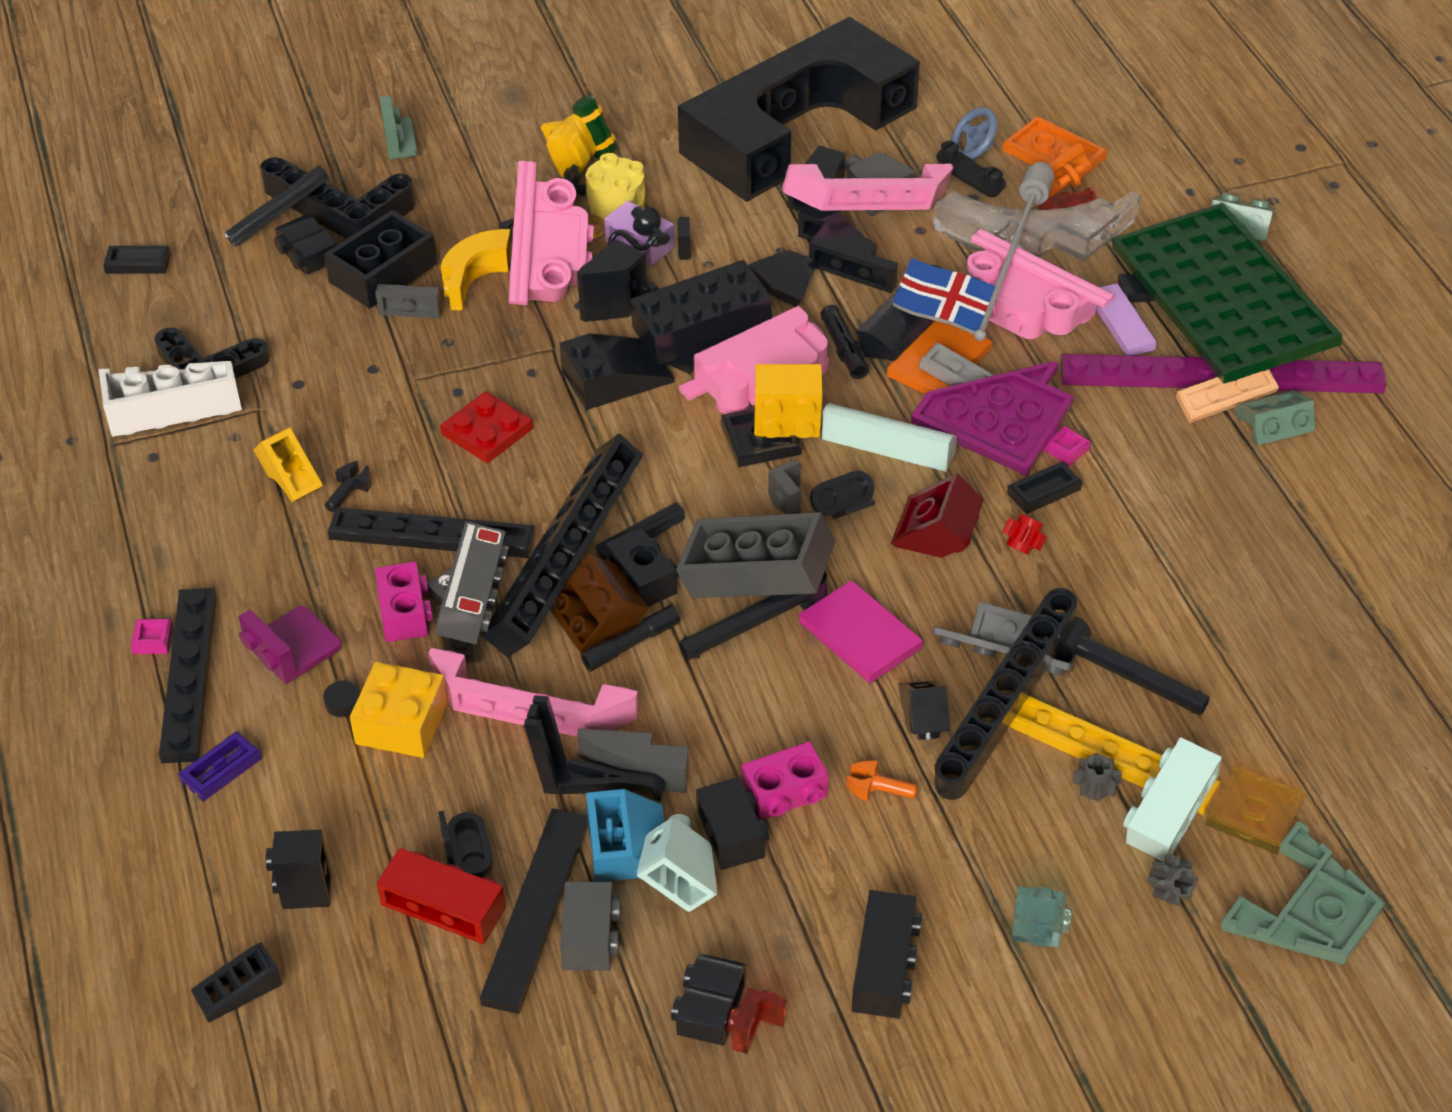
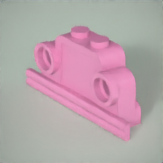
(547, 238)
(1034, 292)
(729, 367)

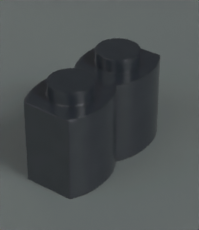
(304, 243)
(710, 995)

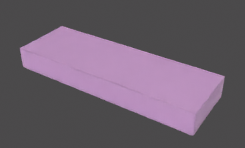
(1126, 324)

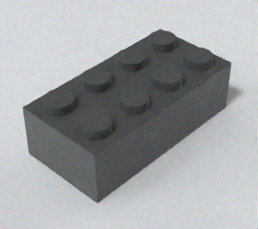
(756, 555)

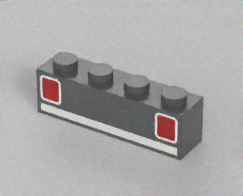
(470, 583)

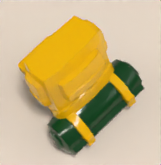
(579, 136)

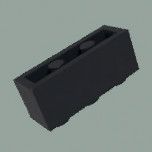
(886, 954)

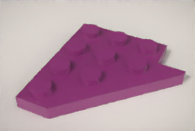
(1000, 415)

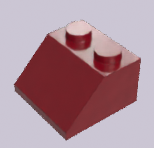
(939, 518)

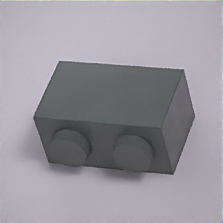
(588, 925)

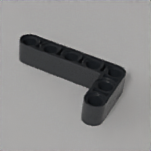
(335, 208)

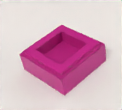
(1067, 445)
(152, 636)

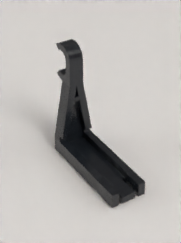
(575, 776)

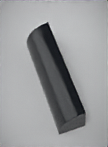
(890, 331)

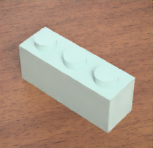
(1172, 799)

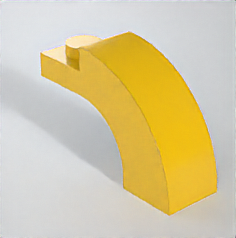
(472, 258)

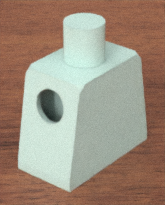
(678, 863)

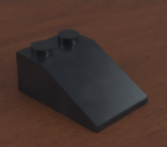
(610, 368)

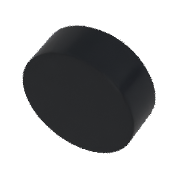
(341, 698)

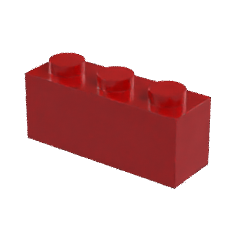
(441, 895)

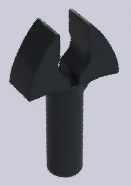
(349, 482)

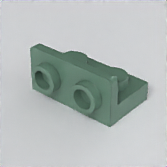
(397, 131)
(1278, 416)

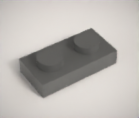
(408, 301)

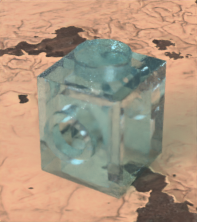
(1040, 916)

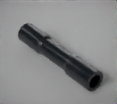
(612, 648)

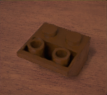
(597, 603)

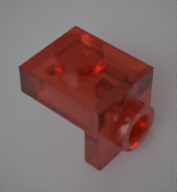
(755, 1007)

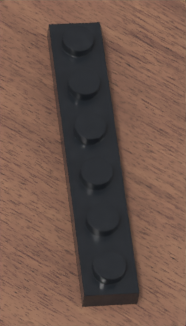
(188, 676)

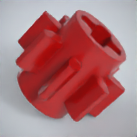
(1024, 534)

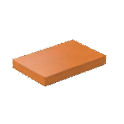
(1041, 141)
(906, 366)

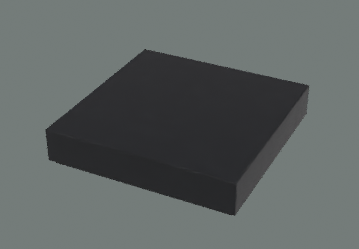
(752, 449)

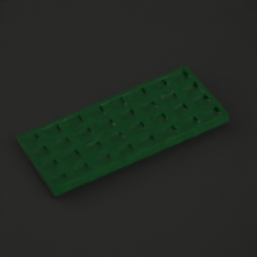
(1226, 293)

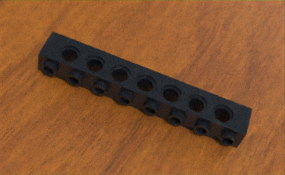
(562, 546)

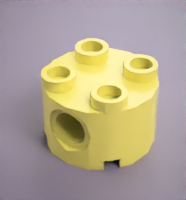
(614, 182)

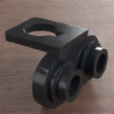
(843, 494)
(467, 843)

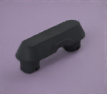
(985, 180)

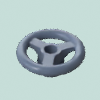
(979, 137)

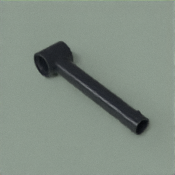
(747, 619)
(1081, 644)

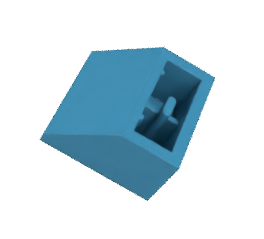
(618, 831)

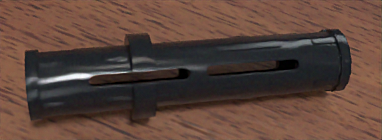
(848, 349)

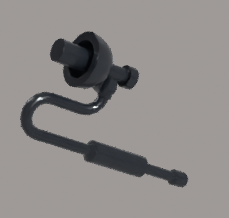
(647, 224)

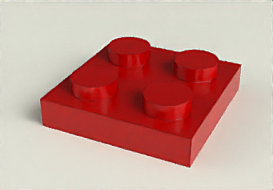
(486, 427)

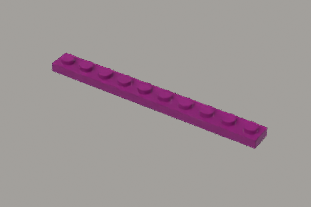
(1190, 371)

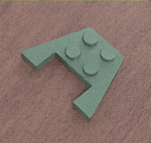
(1325, 913)

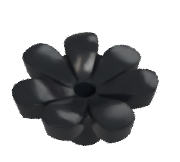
(573, 176)

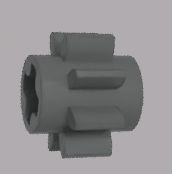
(1097, 777)
(1172, 879)

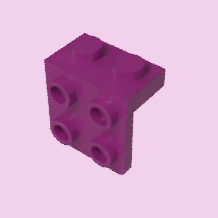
(289, 643)

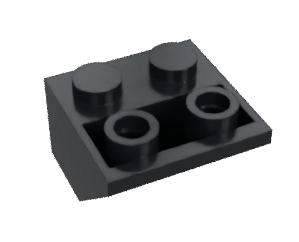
(611, 281)

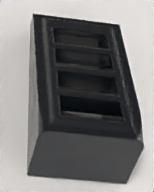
(242, 965)

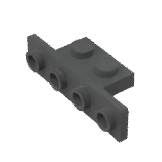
(996, 631)

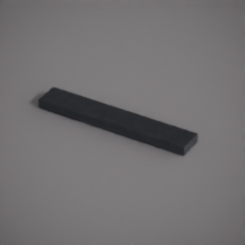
(420, 530)
(534, 912)

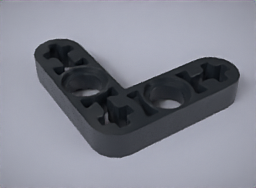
(184, 349)

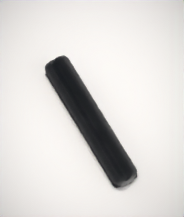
(651, 525)

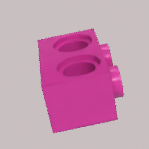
(401, 601)
(785, 780)

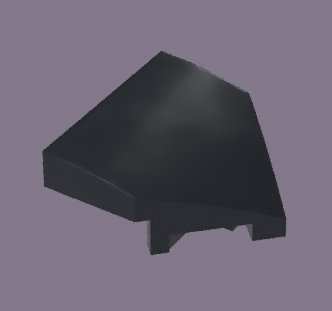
(785, 275)

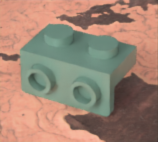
(1252, 215)

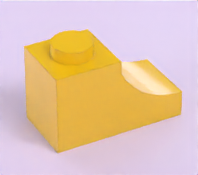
(288, 464)

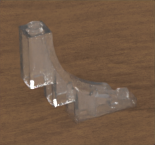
(1073, 229)

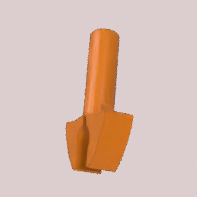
(875, 781)

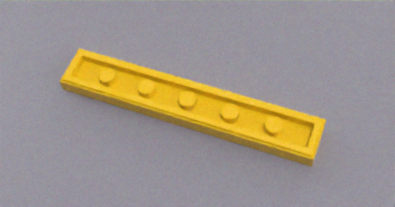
(1085, 739)

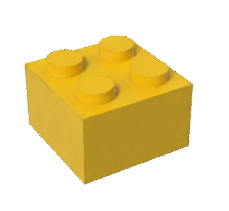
(787, 400)
(399, 709)

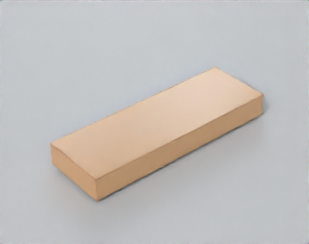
(1215, 397)

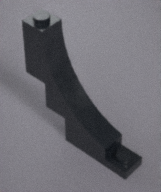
(834, 240)

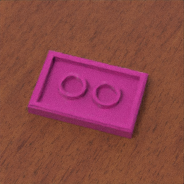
(860, 631)

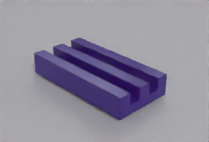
(223, 769)

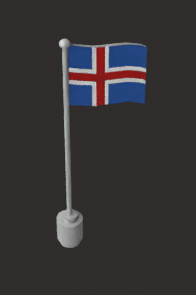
(957, 296)

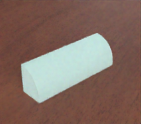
(888, 437)

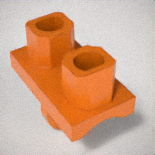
(1068, 167)

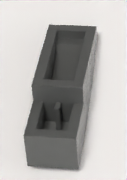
(636, 754)

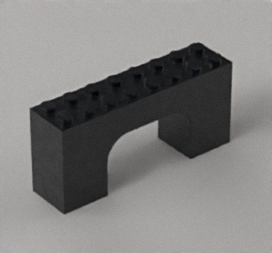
(739, 125)

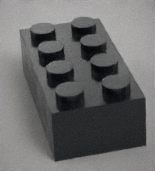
(700, 311)

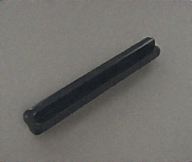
(276, 206)

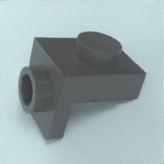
(784, 485)

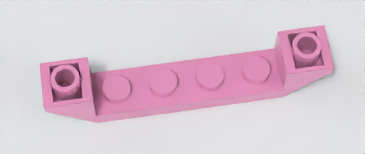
(809, 186)
(611, 710)

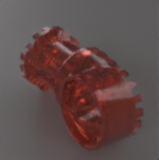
(1068, 200)

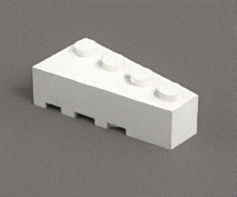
(167, 396)

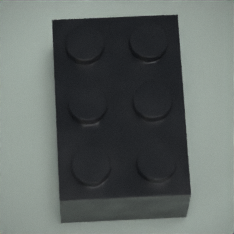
(381, 253)

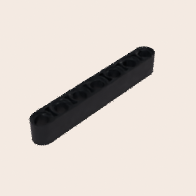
(1002, 706)

